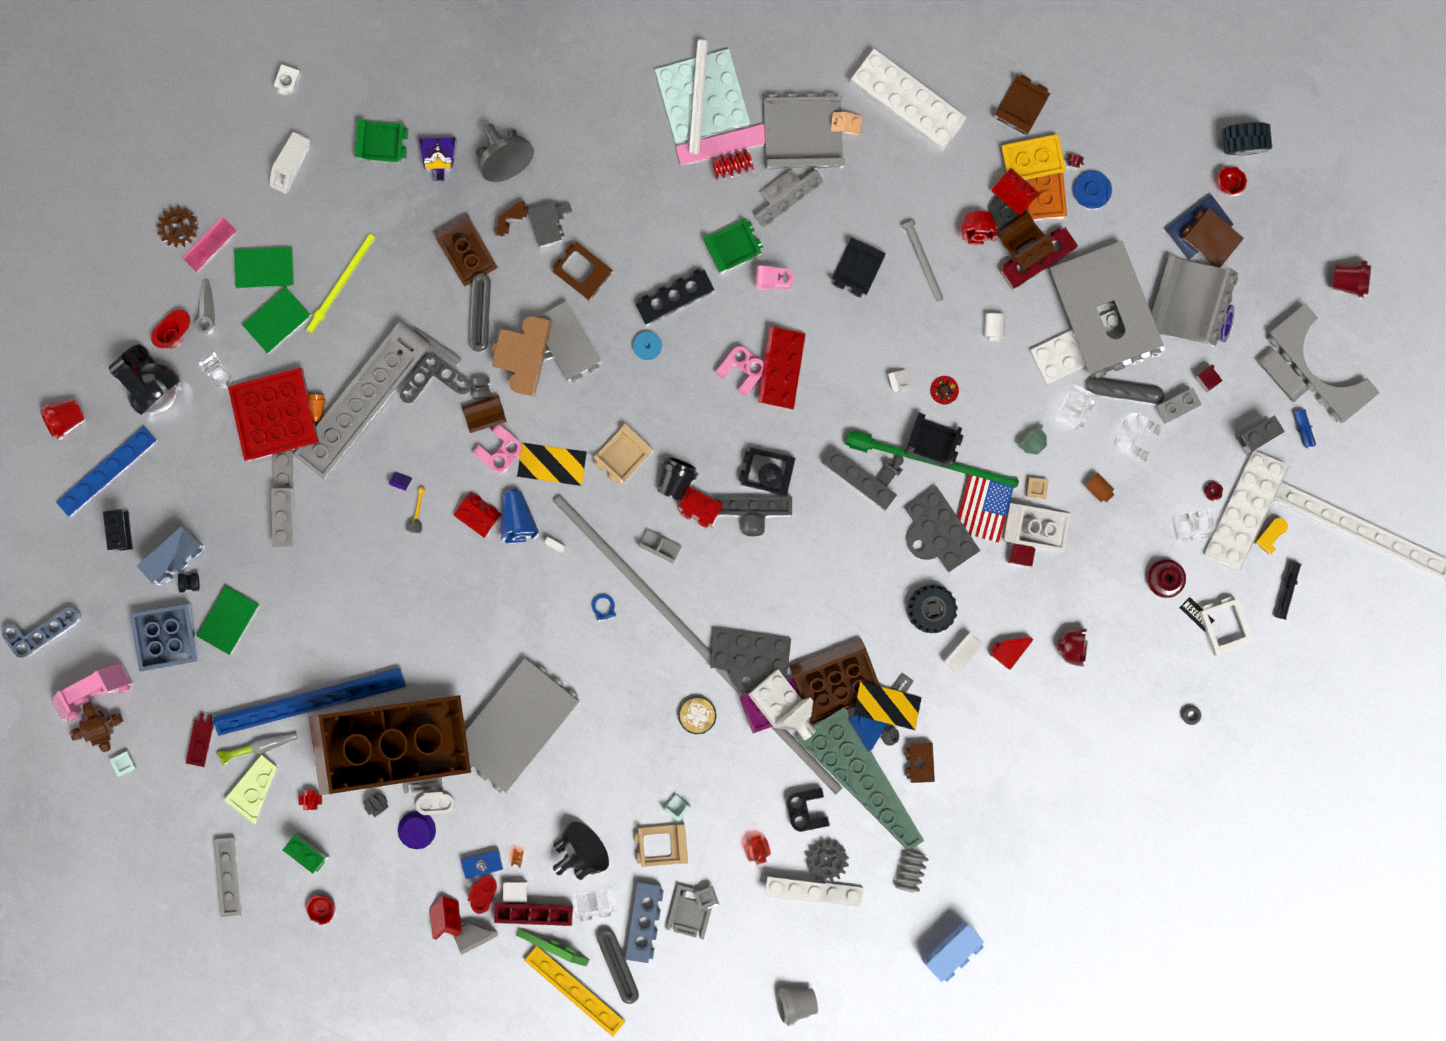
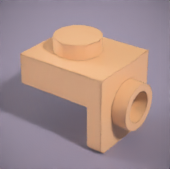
(846, 123)

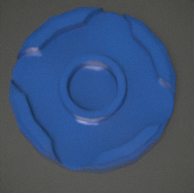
(1092, 190)

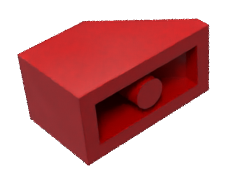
(1010, 651)

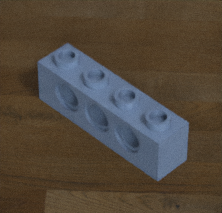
(643, 891)

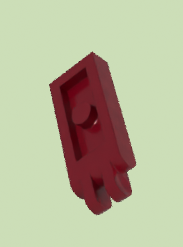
(200, 741)

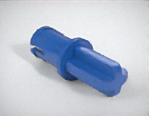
(1305, 428)

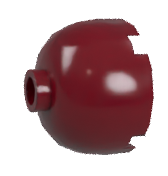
(1074, 646)

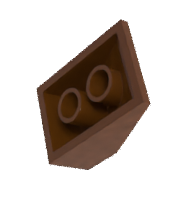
(465, 249)

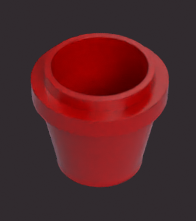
(61, 417)

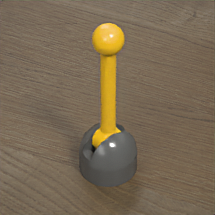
(415, 525)

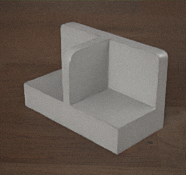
(660, 546)

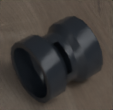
(188, 582)

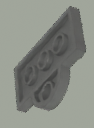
(939, 531)
(749, 656)

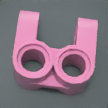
(768, 278)
(745, 365)
(501, 452)

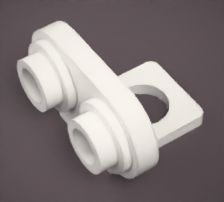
(435, 803)

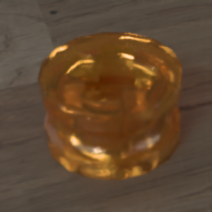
(517, 858)

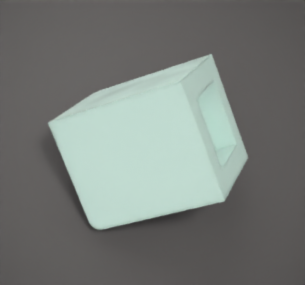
(677, 808)

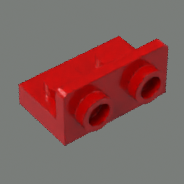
(1015, 191)

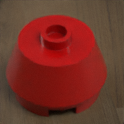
(978, 227)

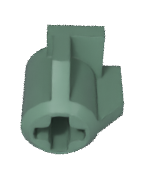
(1034, 442)

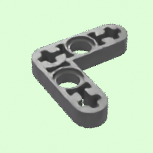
(436, 372)

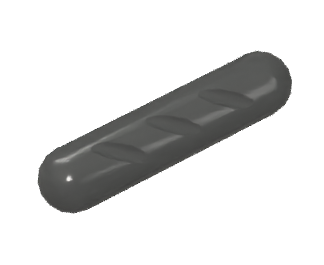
(480, 312)
(1125, 391)
(618, 966)

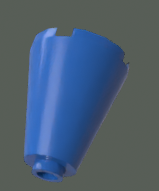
(516, 518)

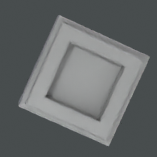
(706, 898)

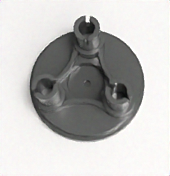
(505, 155)

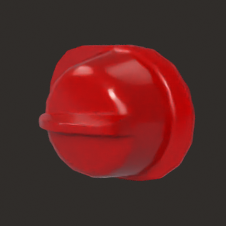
(171, 330)

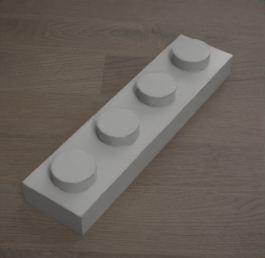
(227, 877)

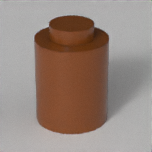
(1100, 488)

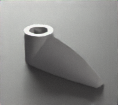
(206, 309)

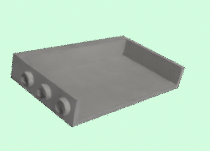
(517, 724)

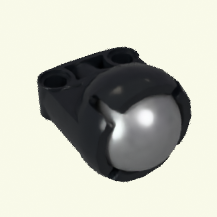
(148, 383)

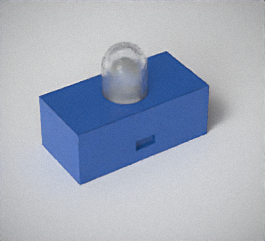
(482, 864)

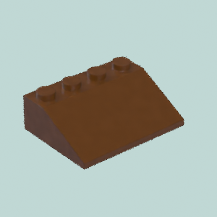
(834, 678)

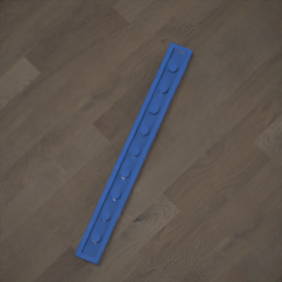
(309, 701)

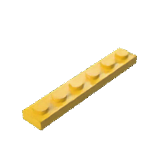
(574, 991)

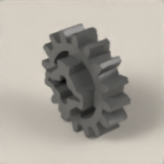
(835, 872)

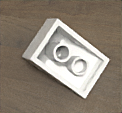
(1037, 527)

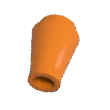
(317, 404)

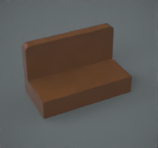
(484, 413)

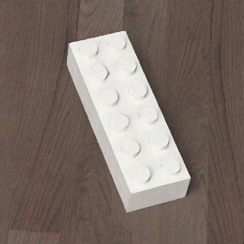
(908, 99)

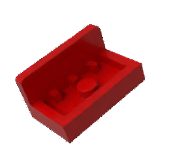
(700, 508)
(477, 514)

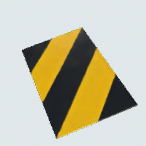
(552, 464)
(887, 705)

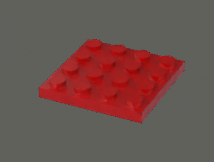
(273, 414)

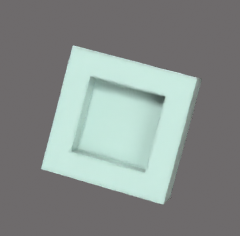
(122, 763)

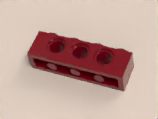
(1066, 246)
(533, 914)

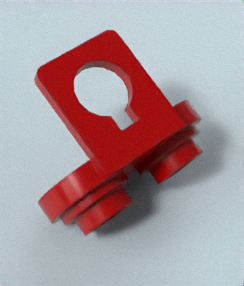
(482, 894)

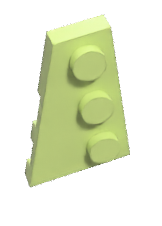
(251, 789)

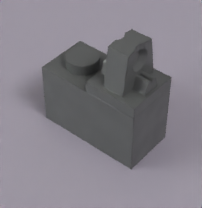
(545, 222)

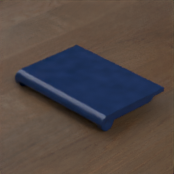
(1176, 228)

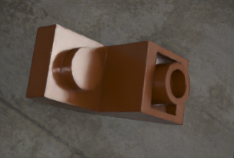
(515, 213)

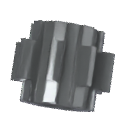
(375, 804)

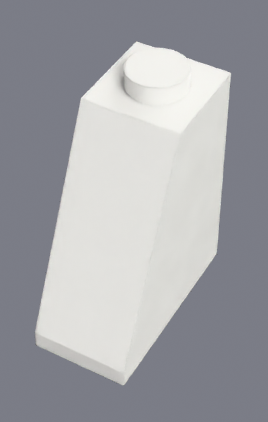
(289, 162)

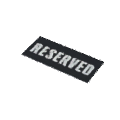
(1192, 610)

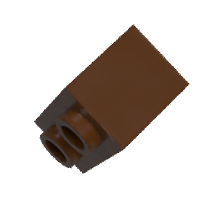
(925, 751)

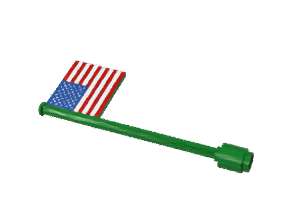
(985, 494)

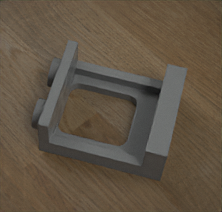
(1260, 434)

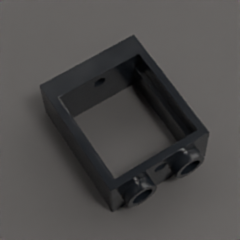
(744, 474)

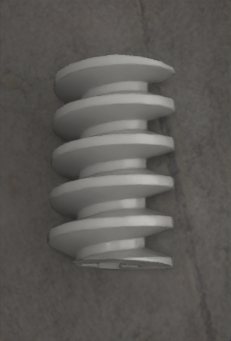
(912, 872)

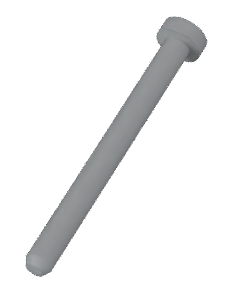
(923, 259)

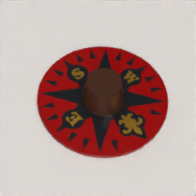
(944, 390)

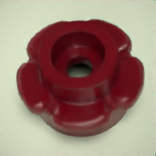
(1075, 160)
(1217, 487)

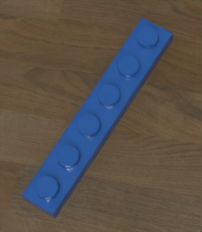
(106, 471)

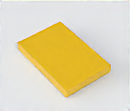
(1035, 157)

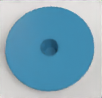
(647, 345)

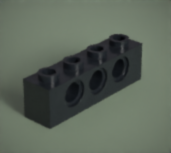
(650, 315)

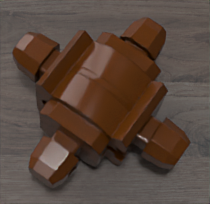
(96, 727)

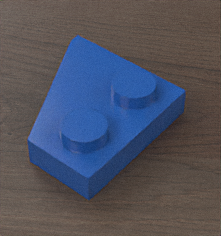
(867, 730)

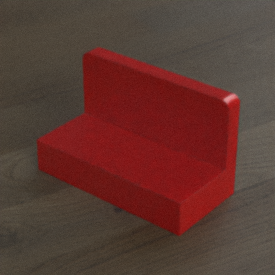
(445, 917)

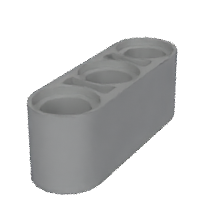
(1282, 375)

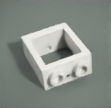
(1210, 608)

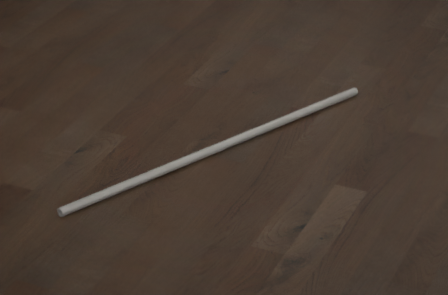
(685, 632)

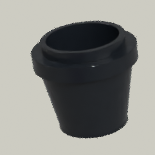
(676, 477)

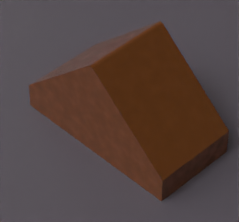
(389, 745)

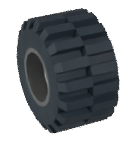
(1247, 138)
(932, 609)

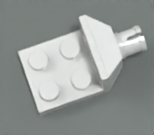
(783, 705)

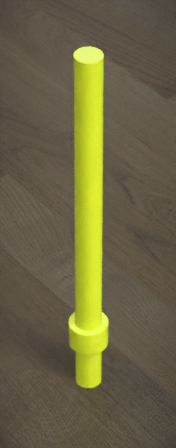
(319, 315)

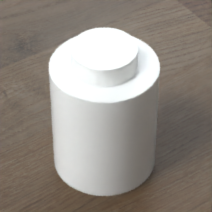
(995, 326)

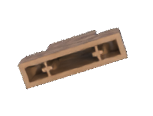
(523, 353)

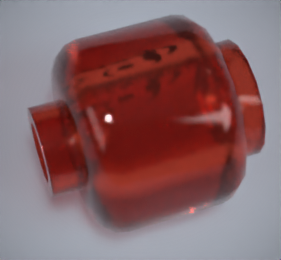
(757, 849)

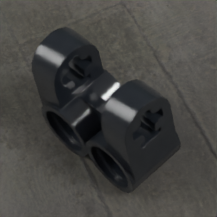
(803, 810)

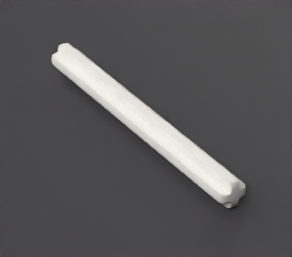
(698, 97)

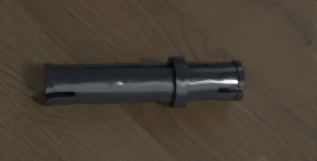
(1288, 590)

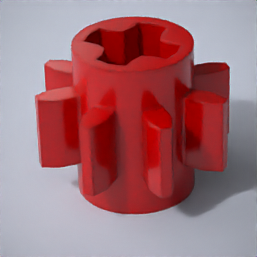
(310, 800)

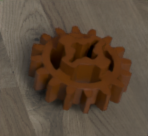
(181, 219)

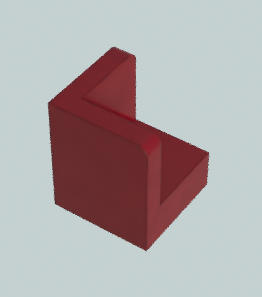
(1208, 378)
(1022, 555)

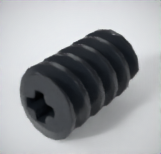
(767, 468)

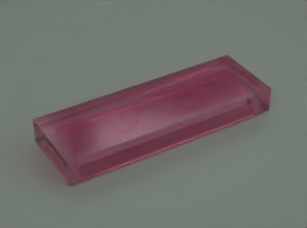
(209, 244)

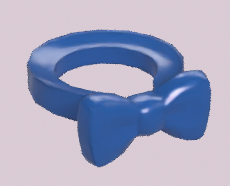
(601, 617)

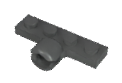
(754, 510)

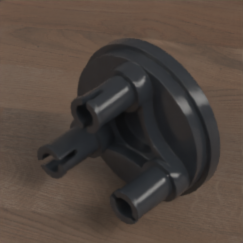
(583, 850)

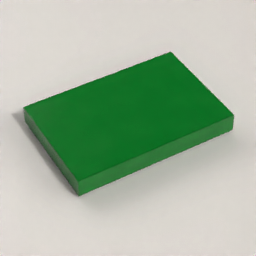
(264, 267)
(276, 320)
(227, 620)

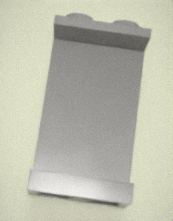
(570, 343)

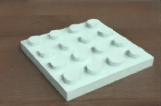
(722, 96)

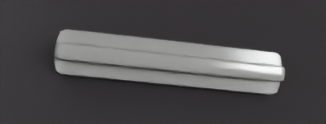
(440, 350)

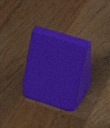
(400, 481)

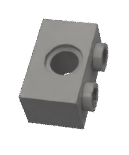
(1179, 405)

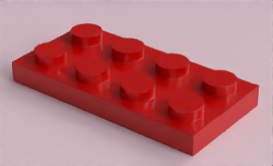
(781, 368)

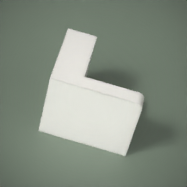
(515, 892)

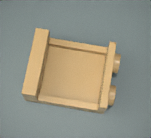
(622, 455)

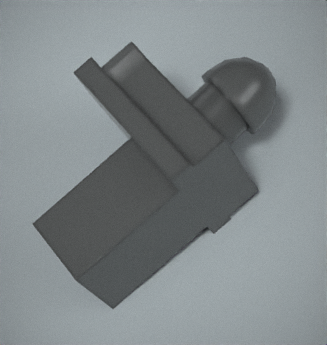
(891, 470)

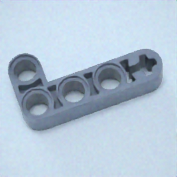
(44, 629)

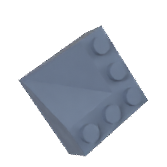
(170, 556)
(164, 637)

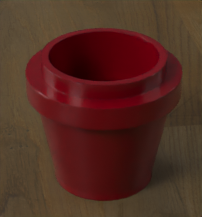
(1352, 278)
(1157, 582)

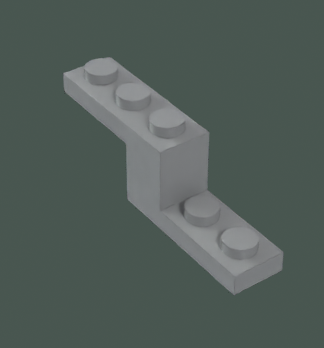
(282, 499)

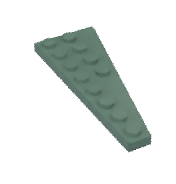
(846, 758)

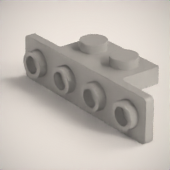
(785, 193)

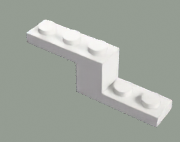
(814, 891)

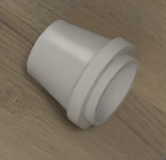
(796, 1004)

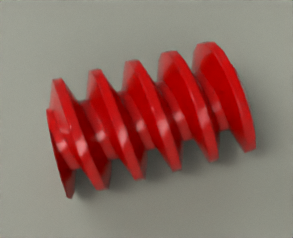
(732, 164)

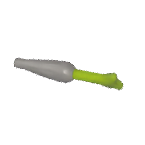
(258, 746)

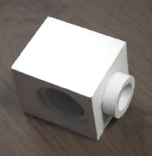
(286, 71)

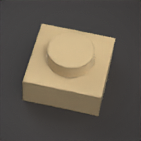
(1037, 488)

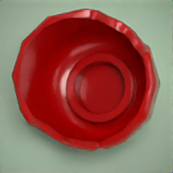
(1232, 181)
(321, 909)

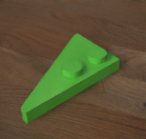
(554, 947)

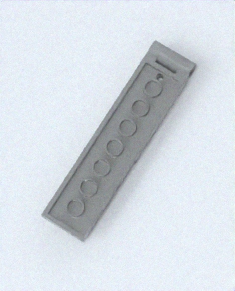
(363, 398)

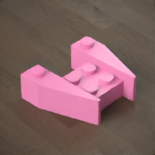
(106, 680)

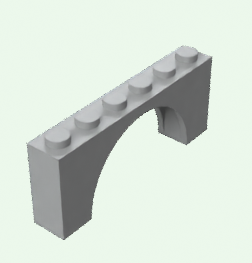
(1290, 338)

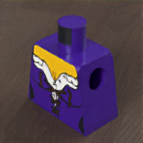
(438, 155)

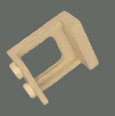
(678, 845)

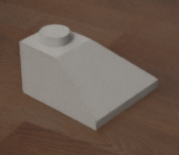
(473, 936)

